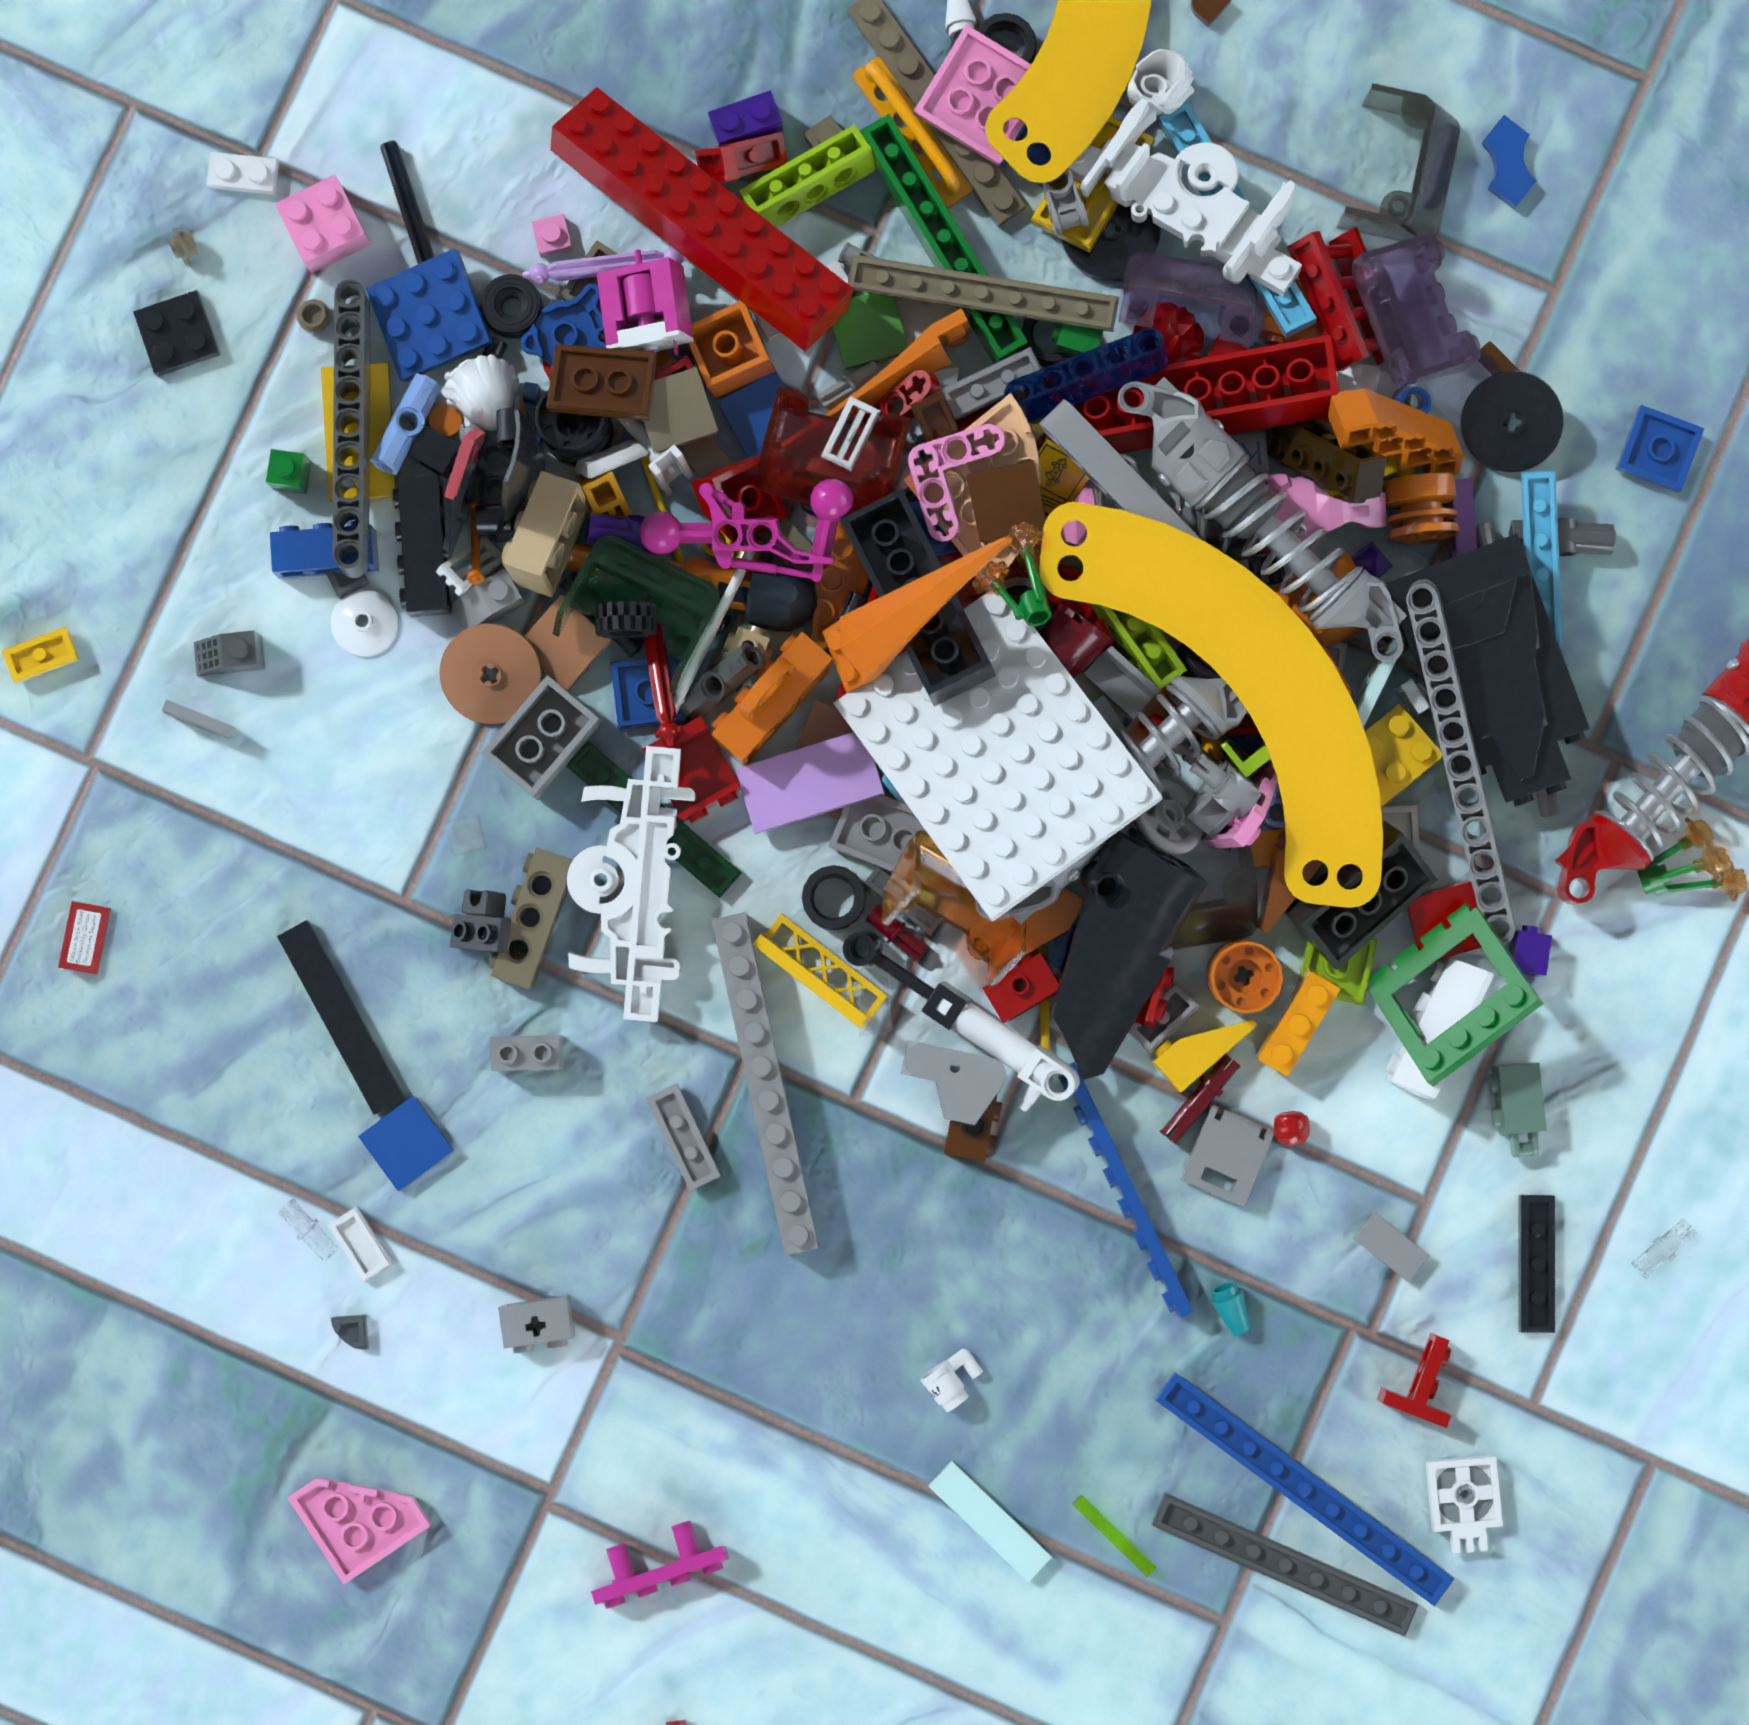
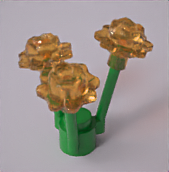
(1033, 603)
(1713, 860)

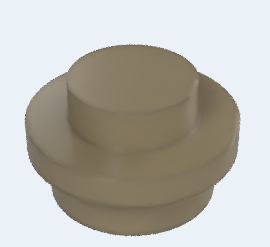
(314, 316)

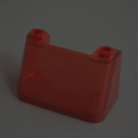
(796, 439)

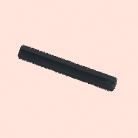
(407, 201)

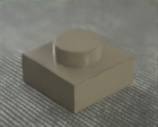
(822, 131)

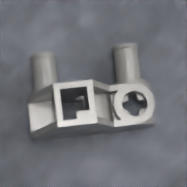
(1221, 796)
(961, 1094)

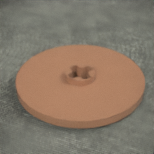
(464, 668)

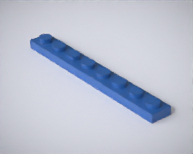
(1130, 1203)

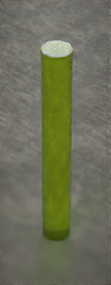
(1114, 1535)

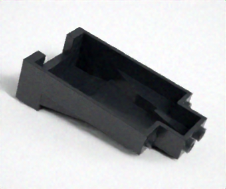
(1506, 666)

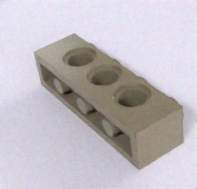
(526, 970)

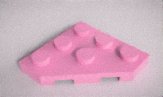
(1245, 830)
(357, 1522)

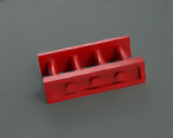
(1328, 298)

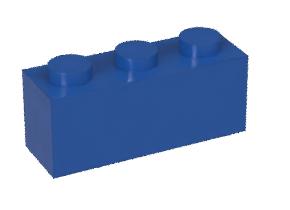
(311, 550)

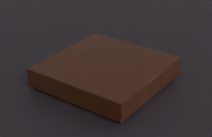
(1006, 499)

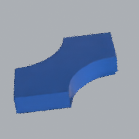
(1506, 148)

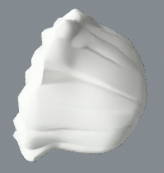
(482, 388)

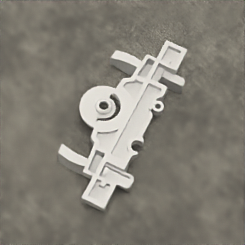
(1221, 221)
(641, 851)

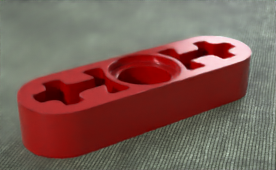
(910, 384)

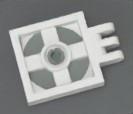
(1464, 1499)

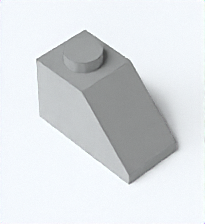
(488, 600)

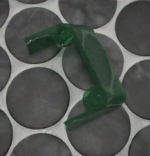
(628, 573)

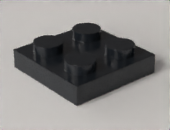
(176, 333)

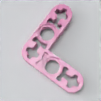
(942, 462)

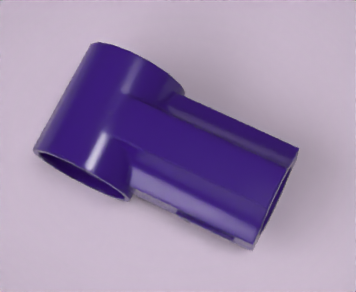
(624, 528)

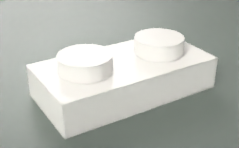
(242, 173)

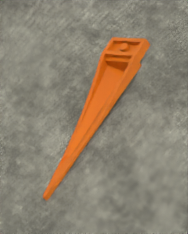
(924, 354)
(877, 632)

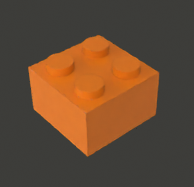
(730, 349)

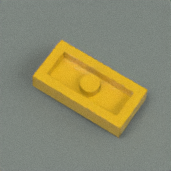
(40, 655)

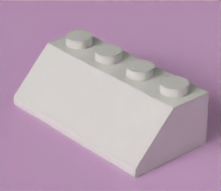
(1452, 995)

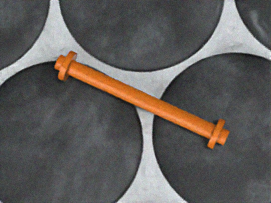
(475, 577)

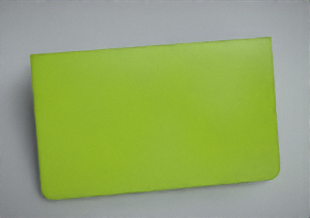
(1249, 763)

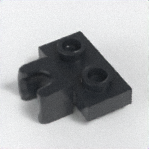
(484, 922)

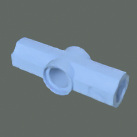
(414, 407)

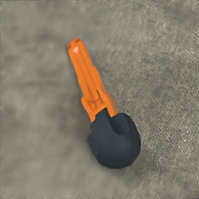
(769, 600)

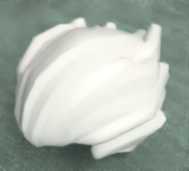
(1163, 80)

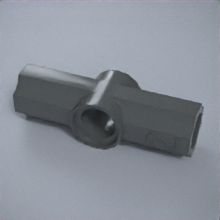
(1577, 537)
(722, 681)

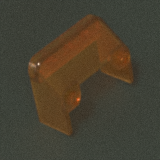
(930, 882)

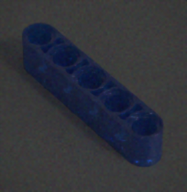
(1137, 355)

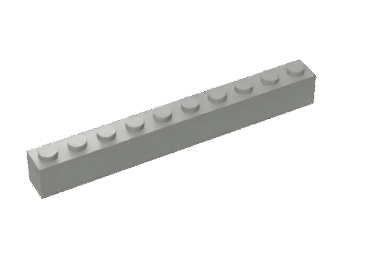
(765, 1084)

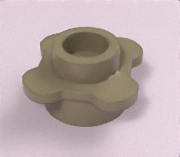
(183, 245)

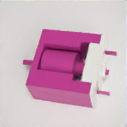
(642, 296)

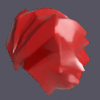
(1179, 330)

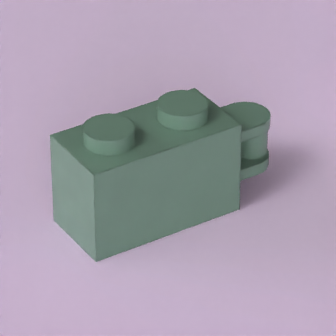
(1518, 1105)

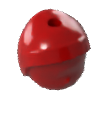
(1291, 1128)

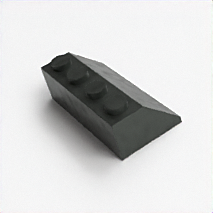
(1343, 931)

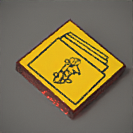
(1059, 475)

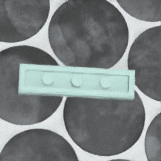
(990, 1521)

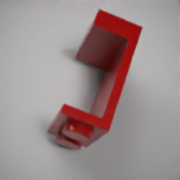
(702, 770)

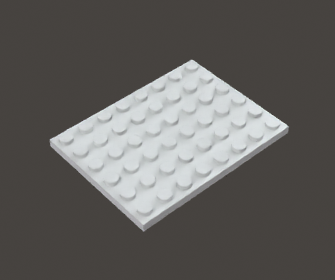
(1007, 773)

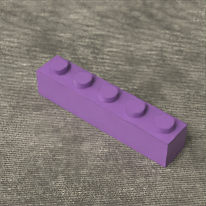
(1464, 504)

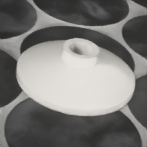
(379, 631)

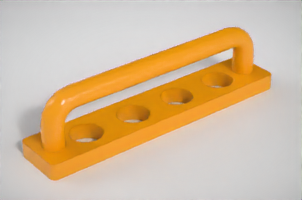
(876, 74)

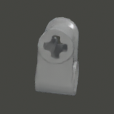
(1065, 205)

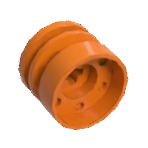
(1421, 514)
(1262, 983)

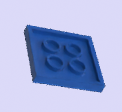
(429, 315)

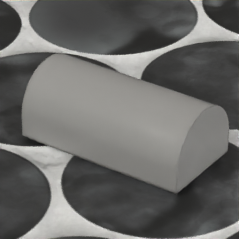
(1178, 1011)

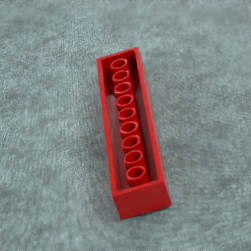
(701, 219)

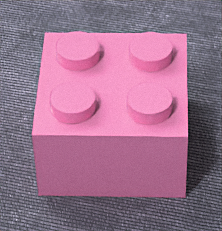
(322, 224)

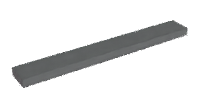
(1284, 1564)

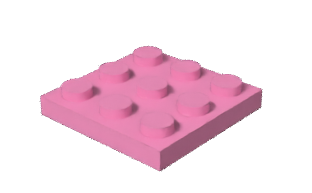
(969, 87)

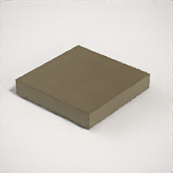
(679, 411)

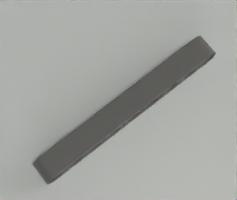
(350, 412)

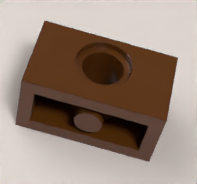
(973, 1146)

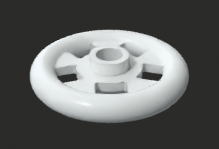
(1170, 817)

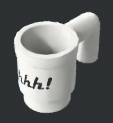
(945, 1384)

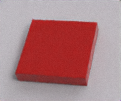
(1436, 906)

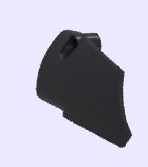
(520, 466)

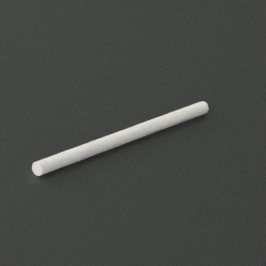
(710, 632)

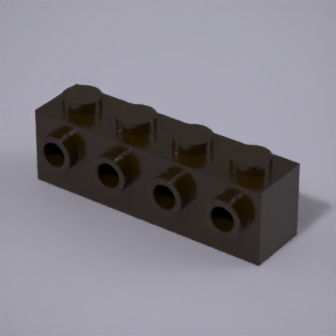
(1317, 455)

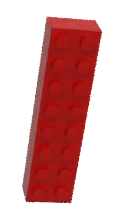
(1237, 388)

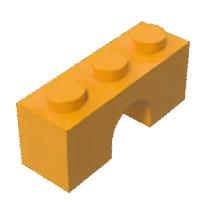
(1299, 1022)

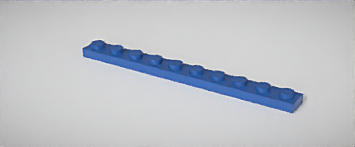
(1304, 1489)

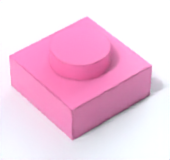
(552, 235)

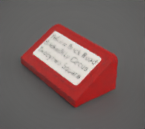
(84, 937)

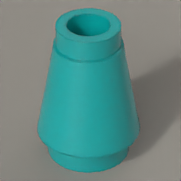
(1231, 1306)

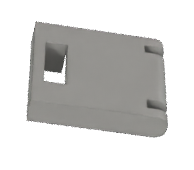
(1228, 1148)

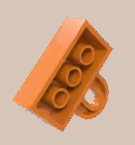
(772, 698)

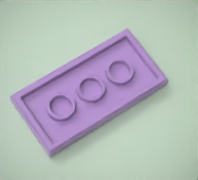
(808, 782)

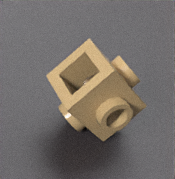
(752, 635)

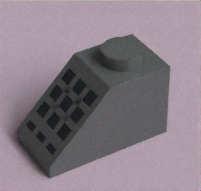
(229, 653)

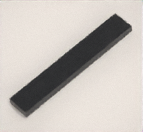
(341, 1017)

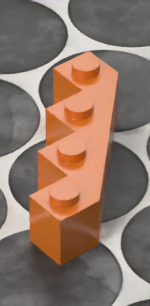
(1395, 430)

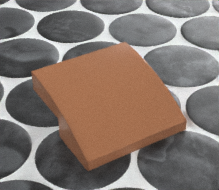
(571, 653)

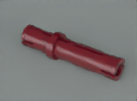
(1200, 1098)

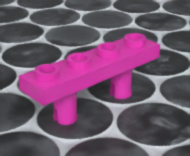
(628, 1581)

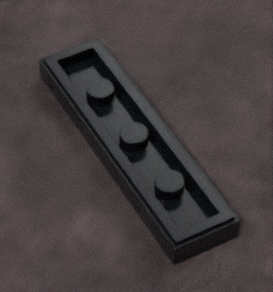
(1536, 1263)

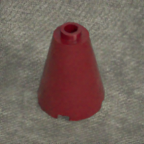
(1074, 639)

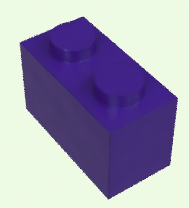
(745, 119)

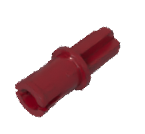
(897, 934)

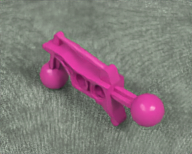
(829, 501)

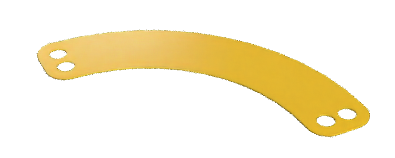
(1071, 83)
(1268, 663)

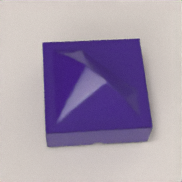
(1372, 560)

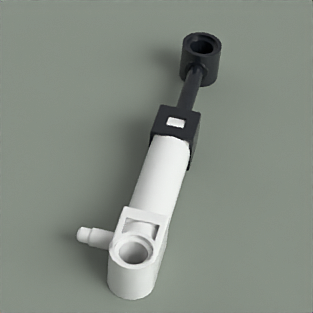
(957, 1012)

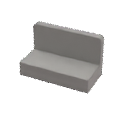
(1120, 682)

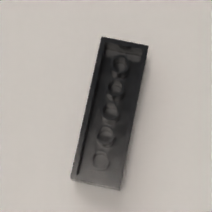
(897, 553)

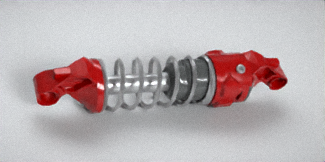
(1707, 744)

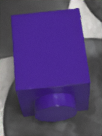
(1531, 950)

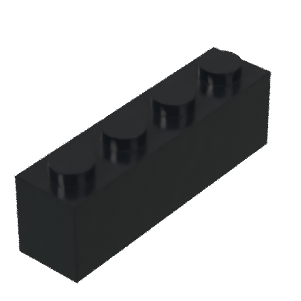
(422, 539)

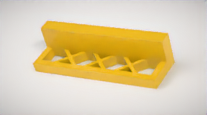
(811, 980)

